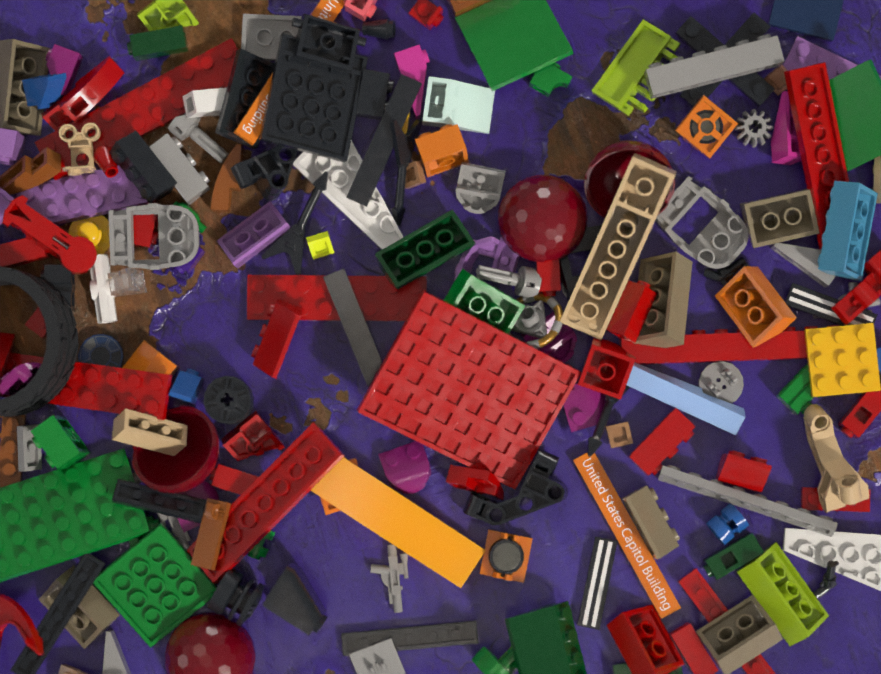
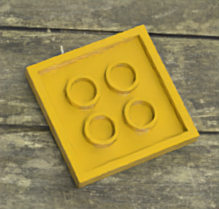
(842, 360)

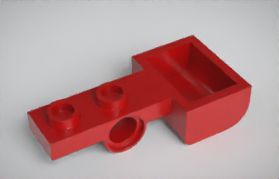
(863, 293)

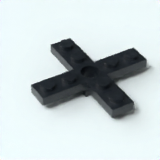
(702, 40)

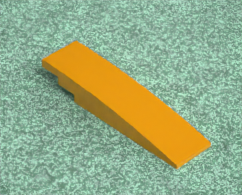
(399, 521)

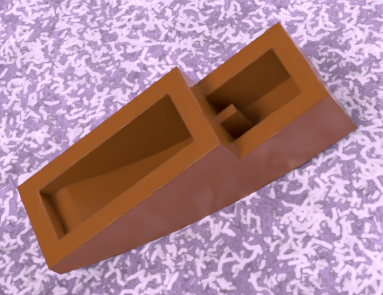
(31, 172)
(226, 182)

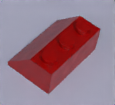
(276, 337)
(645, 642)

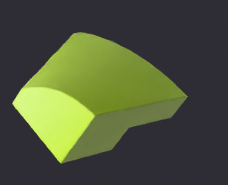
(167, 14)

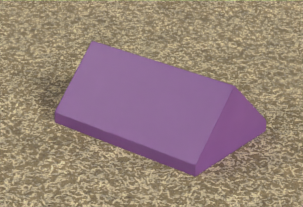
(253, 234)

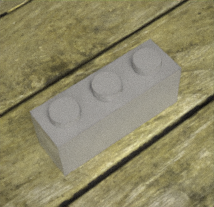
(189, 182)

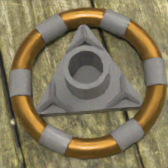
(533, 320)

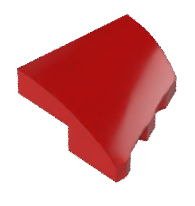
(251, 438)
(475, 480)

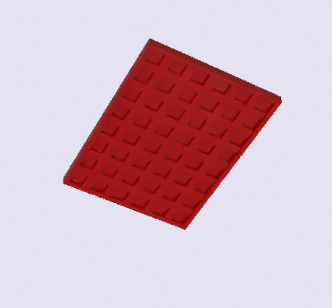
(468, 390)

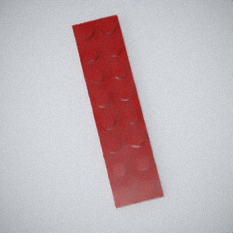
(816, 135)
(374, 294)
(107, 388)
(273, 496)

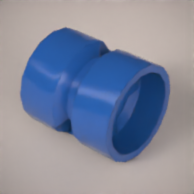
(719, 526)

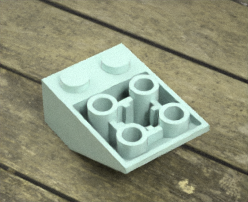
(459, 104)

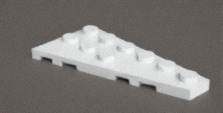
(372, 220)
(856, 552)

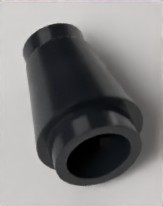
(380, 28)

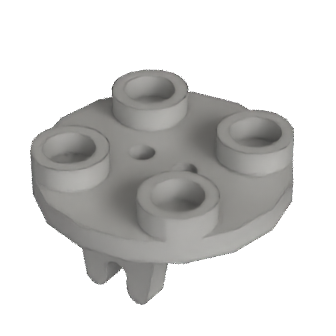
(728, 375)

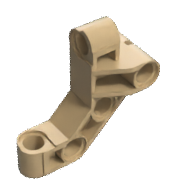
(839, 480)

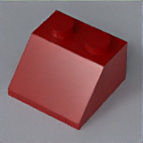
(606, 368)

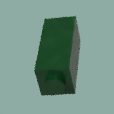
(158, 43)
(732, 556)

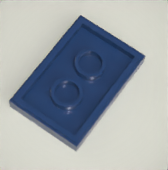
(807, 17)

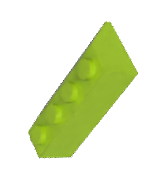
(783, 594)

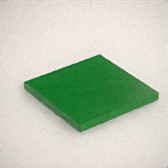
(513, 39)
(858, 113)
(155, 585)

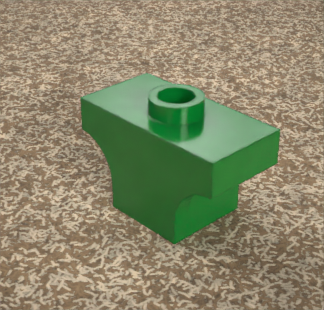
(549, 78)

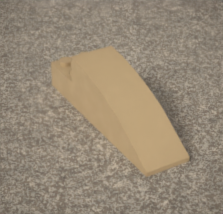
(618, 246)

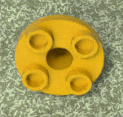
(94, 229)

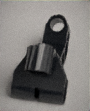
(266, 171)
(536, 486)

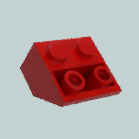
(743, 472)

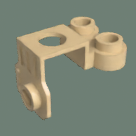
(80, 144)

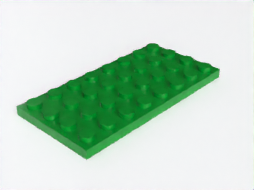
(65, 515)

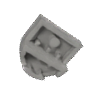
(479, 187)

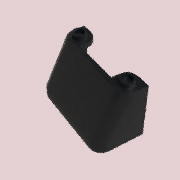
(296, 600)

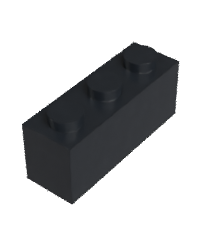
(142, 167)

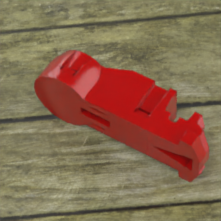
(74, 253)

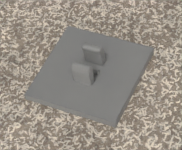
(377, 659)

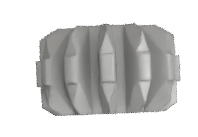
(760, 134)

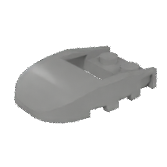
(177, 236)
(719, 241)

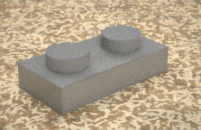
(28, 453)

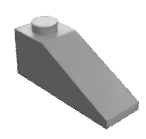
(804, 259)
(114, 659)

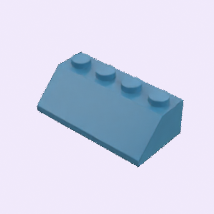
(847, 230)

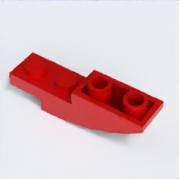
(85, 95)

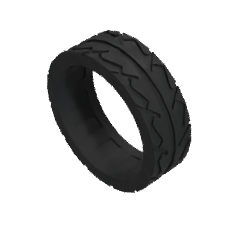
(60, 346)

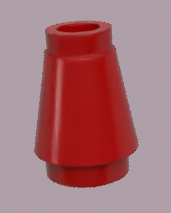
(105, 162)

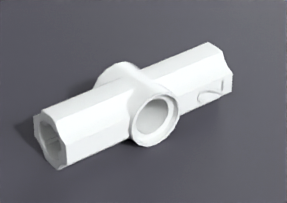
(100, 290)

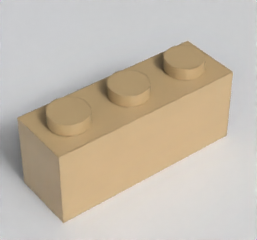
(149, 432)

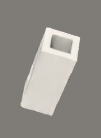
(204, 102)

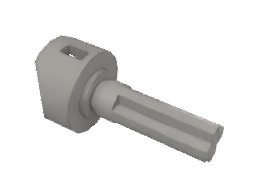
(188, 127)
(521, 280)

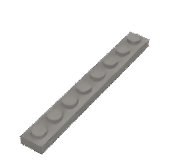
(756, 503)

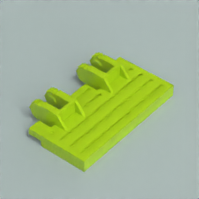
(627, 70)

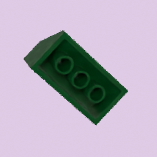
(424, 249)

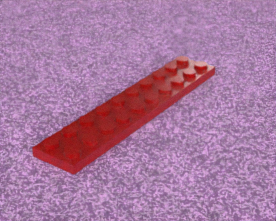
(148, 105)

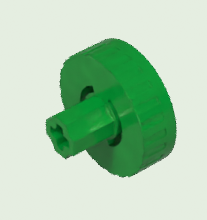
(490, 664)

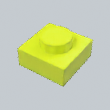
(320, 245)

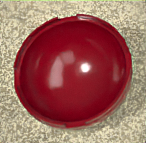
(608, 169)
(542, 218)
(188, 466)
(210, 646)

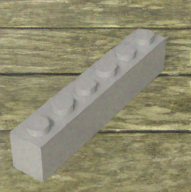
(714, 66)

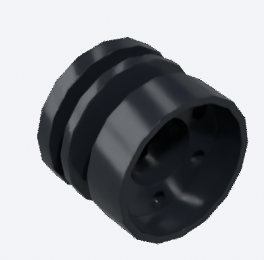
(238, 409)
(236, 596)

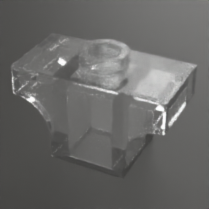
(127, 282)

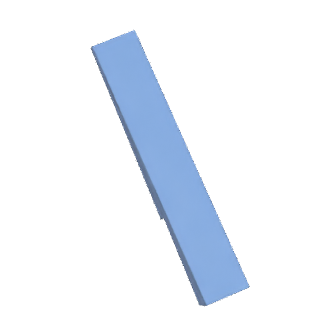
(686, 398)

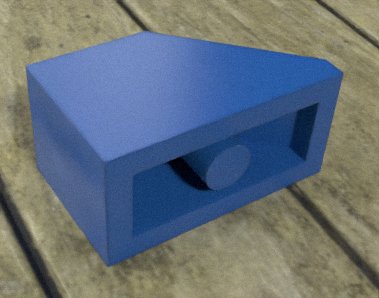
(43, 89)
(187, 386)

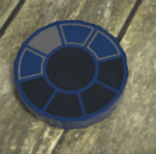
(101, 350)

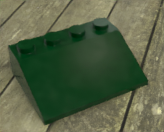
(546, 641)

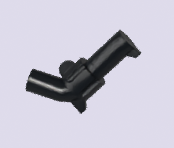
(725, 273)
(828, 580)

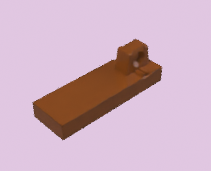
(210, 534)

